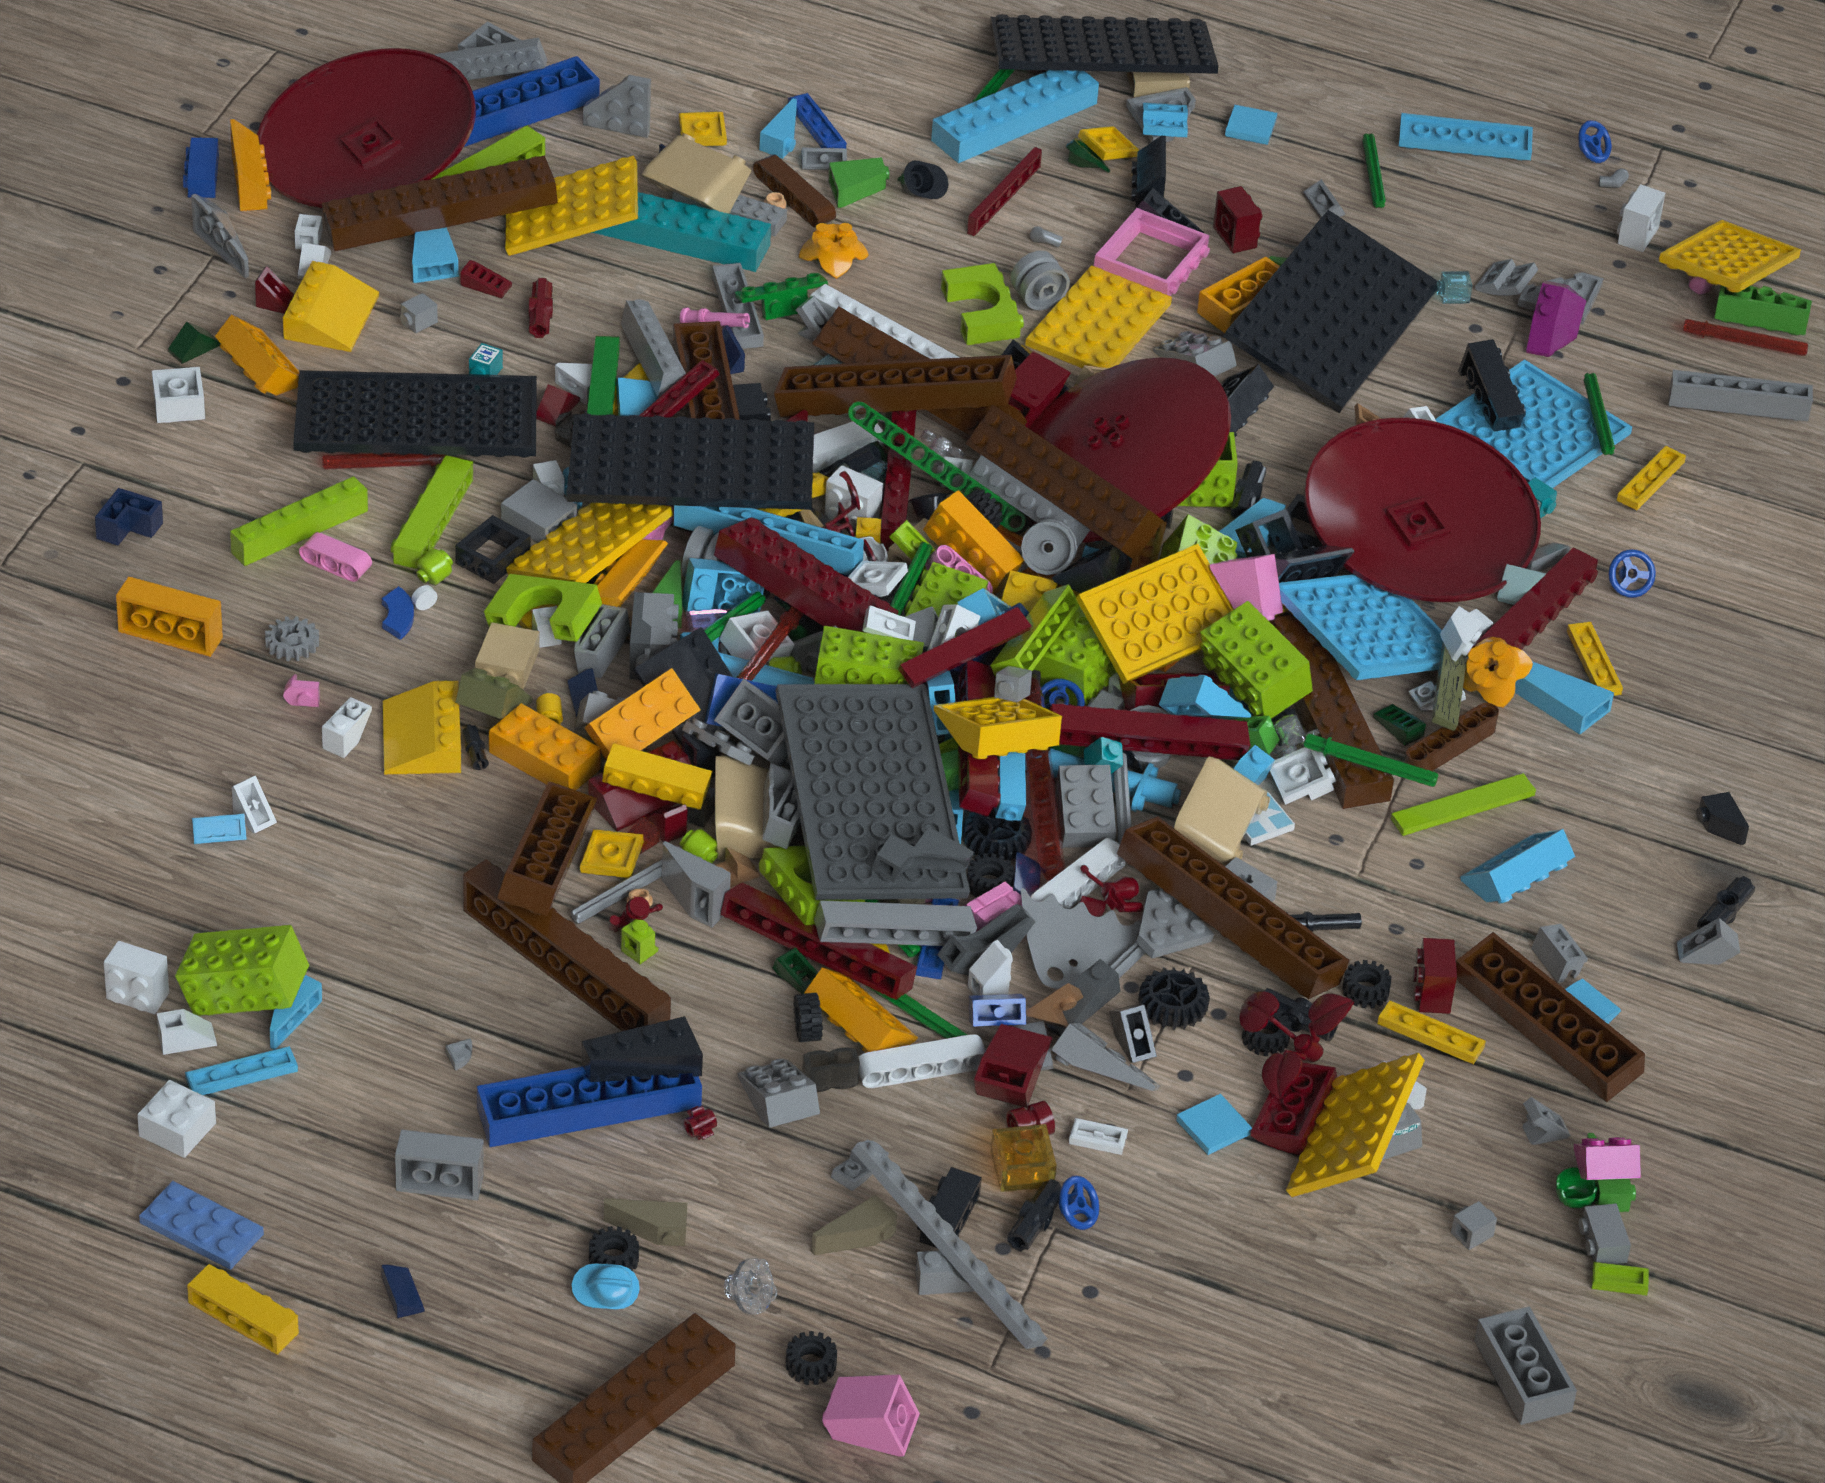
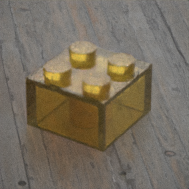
(1022, 1157)

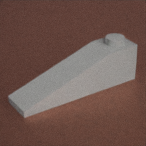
(217, 231)
(1088, 1051)

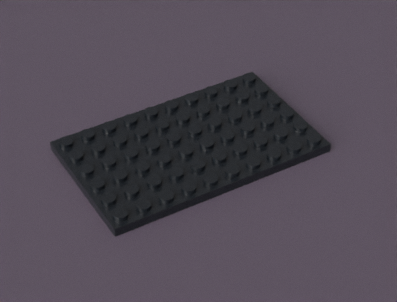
(1103, 44)
(1332, 311)
(416, 413)
(691, 462)

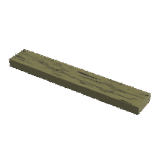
(1449, 690)

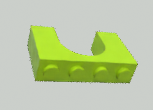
(986, 284)
(521, 593)
(787, 874)

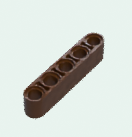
(796, 191)
(1447, 744)

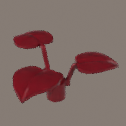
(843, 517)
(1282, 1070)

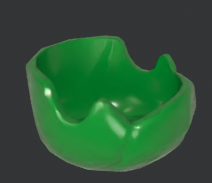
(1574, 1190)

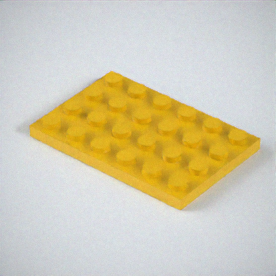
(585, 204)
(1729, 256)
(1098, 320)
(590, 541)
(1155, 612)
(1355, 1125)

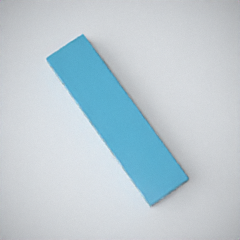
(242, 1071)

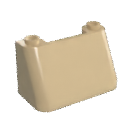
(698, 173)
(739, 807)
(1220, 810)

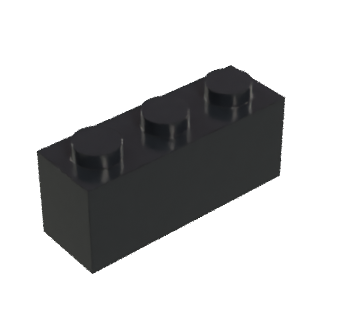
(955, 1200)

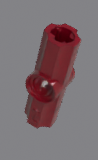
(540, 308)

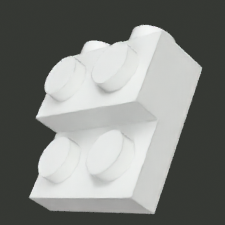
(878, 576)
(1302, 774)

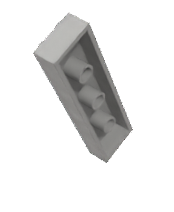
(498, 59)
(750, 209)
(727, 281)

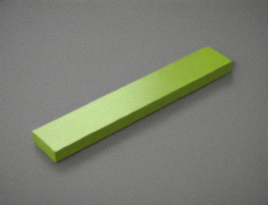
(1463, 804)

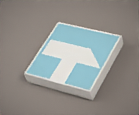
(1268, 824)

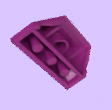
(1555, 319)

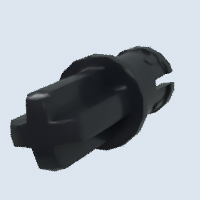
(475, 747)

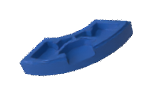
(400, 613)

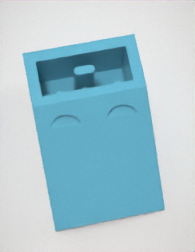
(715, 586)
(1200, 698)

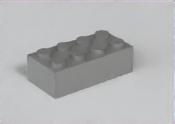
(1525, 1365)

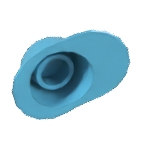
(605, 1286)

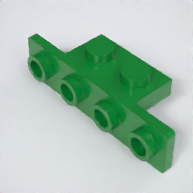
(783, 297)

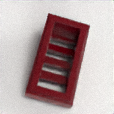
(477, 277)

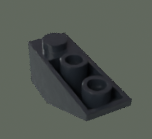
(1159, 206)

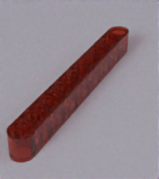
(1047, 809)

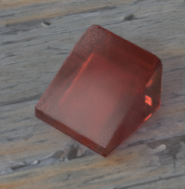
(649, 831)

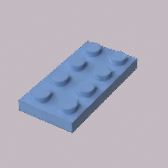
(201, 1225)

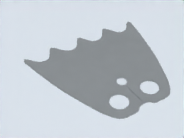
(1073, 934)

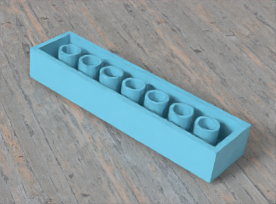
(1013, 112)

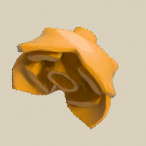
(834, 247)
(1496, 685)

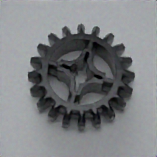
(996, 835)
(1174, 998)

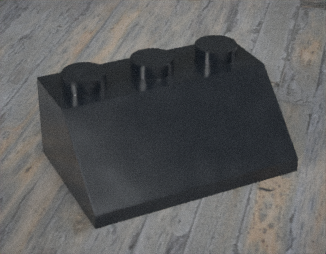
(1149, 170)

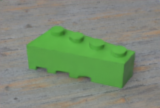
(1764, 309)

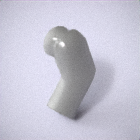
(1615, 180)
(1040, 235)

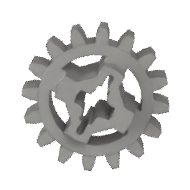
(292, 638)

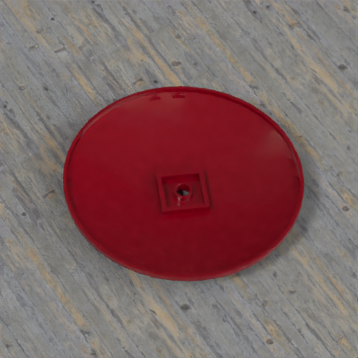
(399, 98)
(1143, 428)
(1400, 470)

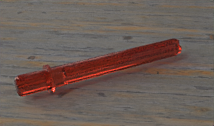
(1745, 337)
(372, 460)
(788, 621)

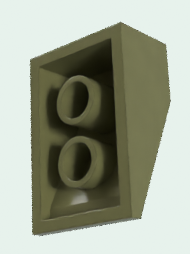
(490, 694)

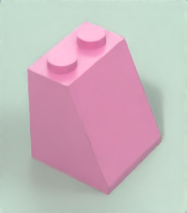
(1252, 581)
(872, 1413)

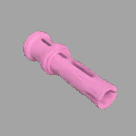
(704, 315)

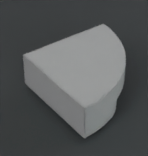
(459, 1053)

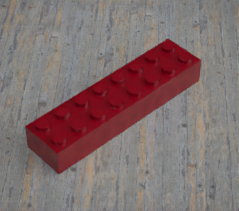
(795, 575)

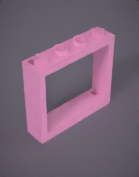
(1161, 229)

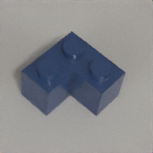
(127, 513)

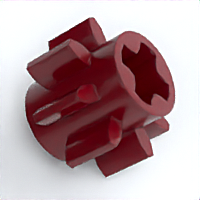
(700, 1123)

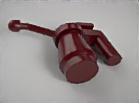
(1116, 892)
(635, 908)

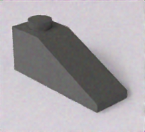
(1098, 987)

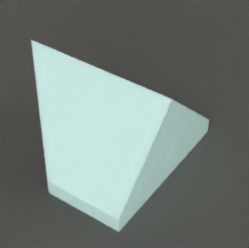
(1518, 583)

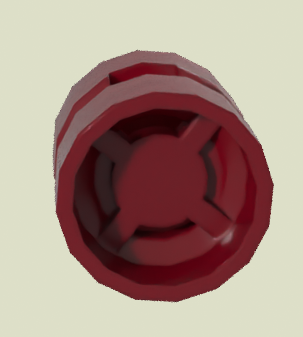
(1036, 1114)

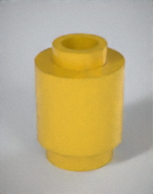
(550, 707)

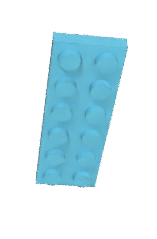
(1465, 136)

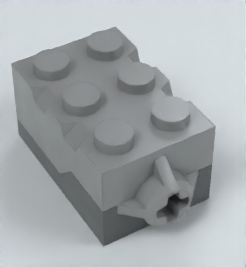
(651, 627)

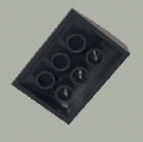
(695, 664)

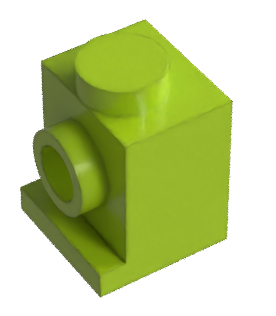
(641, 936)

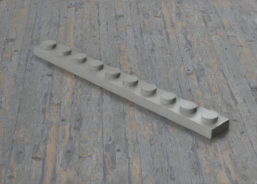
(950, 1245)

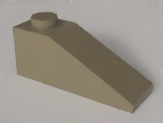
(652, 1220)
(858, 1228)

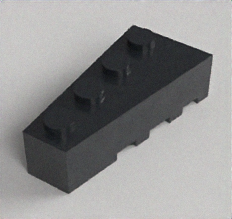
(1492, 385)
(642, 1052)

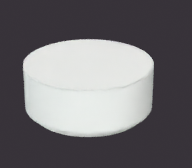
(424, 597)

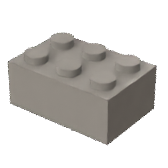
(755, 721)
(1085, 805)
(439, 1165)

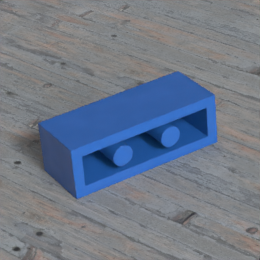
(201, 167)

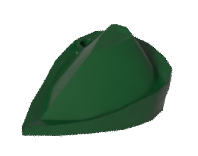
(1083, 156)

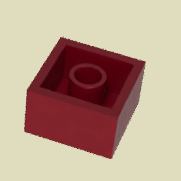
(1237, 219)
(1435, 975)

